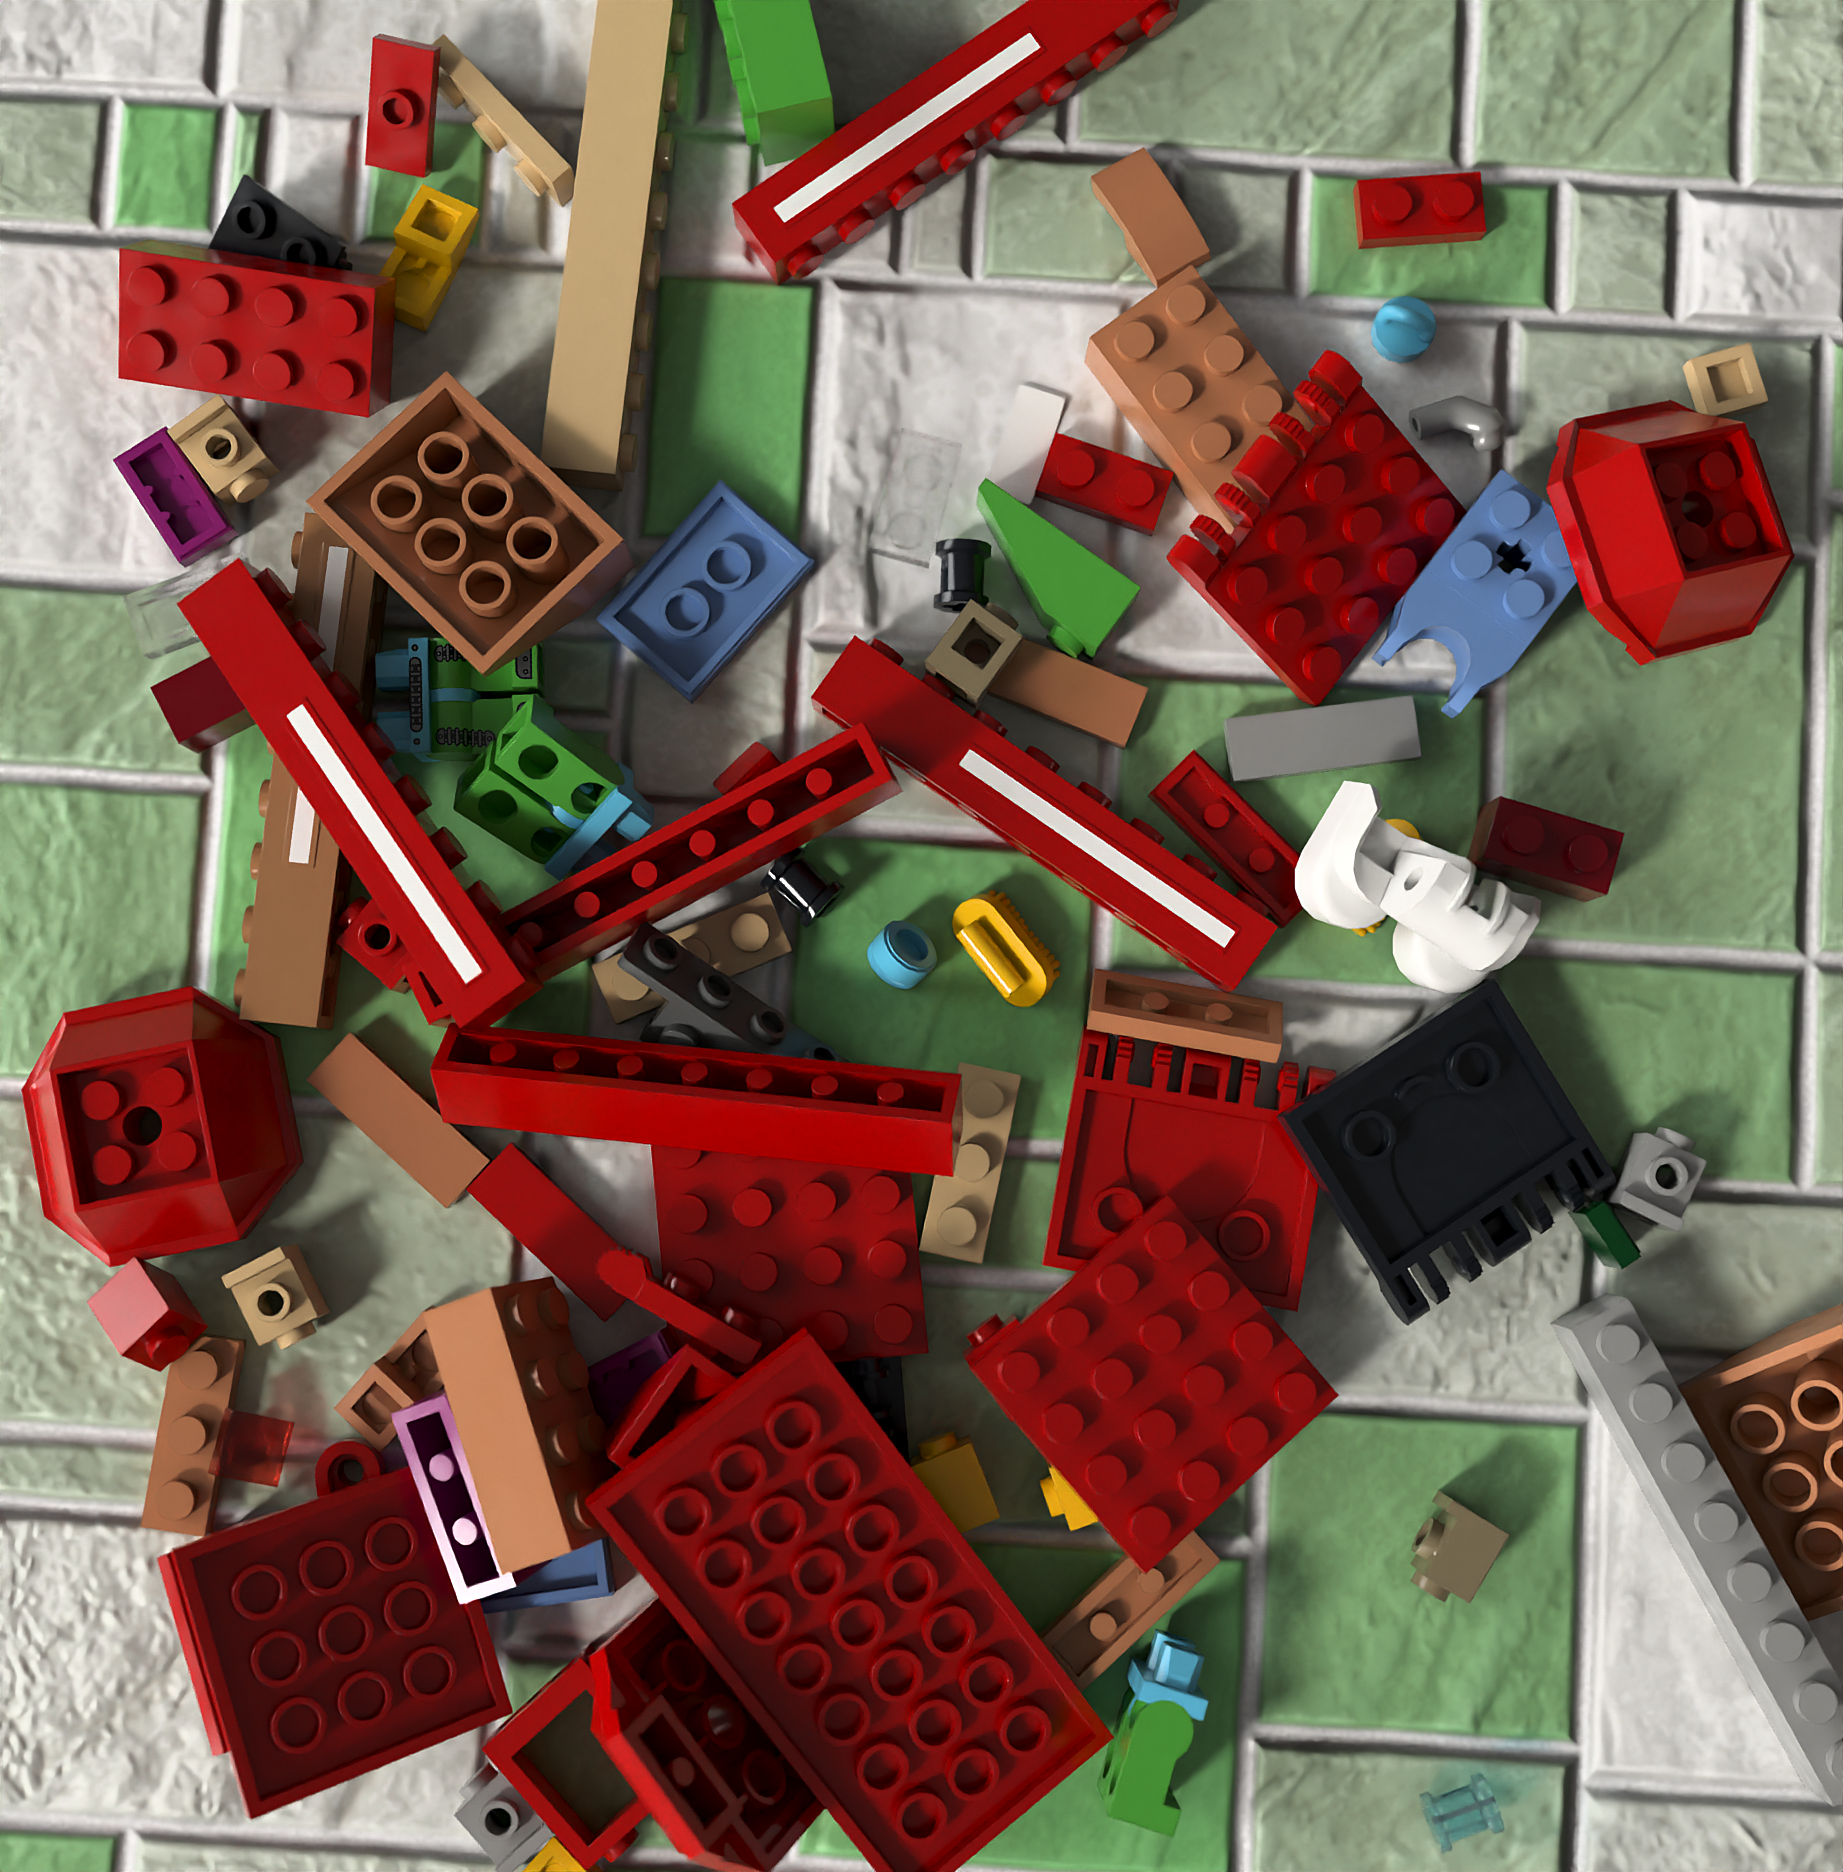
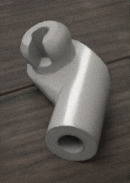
(1463, 414)

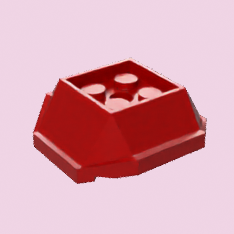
(1668, 526)
(222, 1110)
(695, 1749)

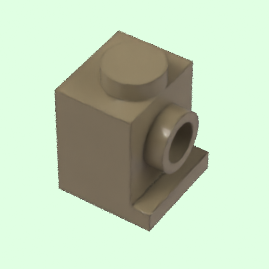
(975, 625)
(1455, 1550)

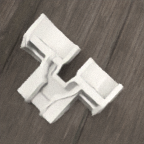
(1446, 925)

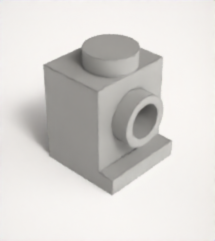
(1636, 1182)
(504, 1845)

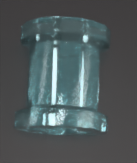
(1461, 1812)

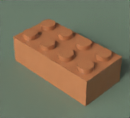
(1190, 386)
(523, 1418)

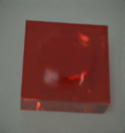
(251, 1447)

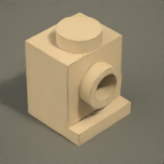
(211, 432)
(289, 1275)

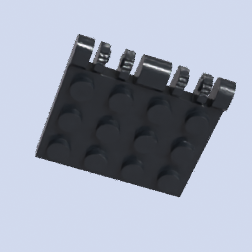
(1440, 1141)

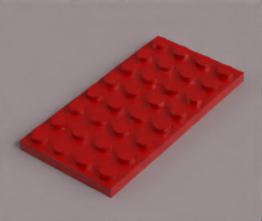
(850, 1615)

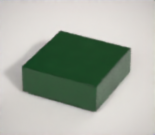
(1605, 1234)

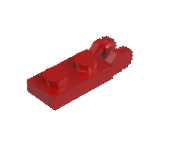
(678, 1303)

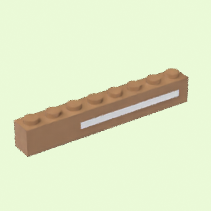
(298, 865)

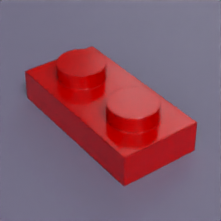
(1419, 210)
(1103, 484)

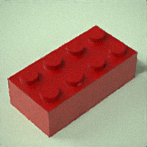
(255, 327)

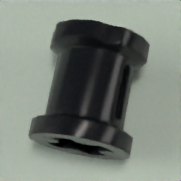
(961, 573)
(802, 886)

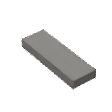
(1322, 739)

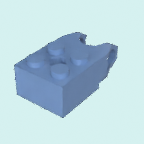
(1474, 604)

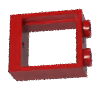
(506, 1754)

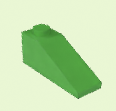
(1065, 583)

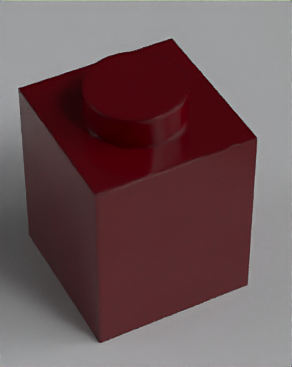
(201, 706)

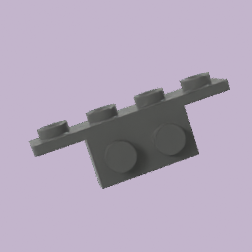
(709, 1007)

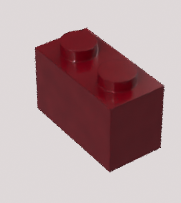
(1545, 849)

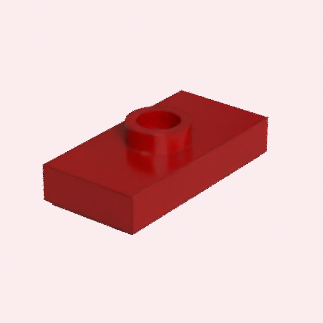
(402, 105)

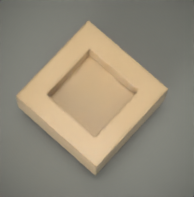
(1726, 382)

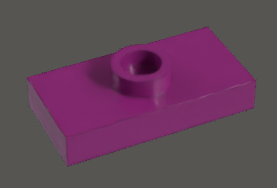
(175, 497)
(620, 1375)

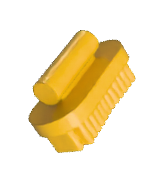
(1005, 948)

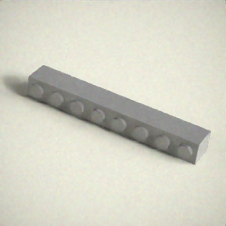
(1711, 1535)

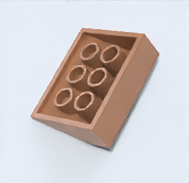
(472, 527)
(1780, 1441)

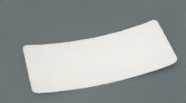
(1026, 442)

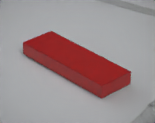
(1231, 835)
(549, 1226)

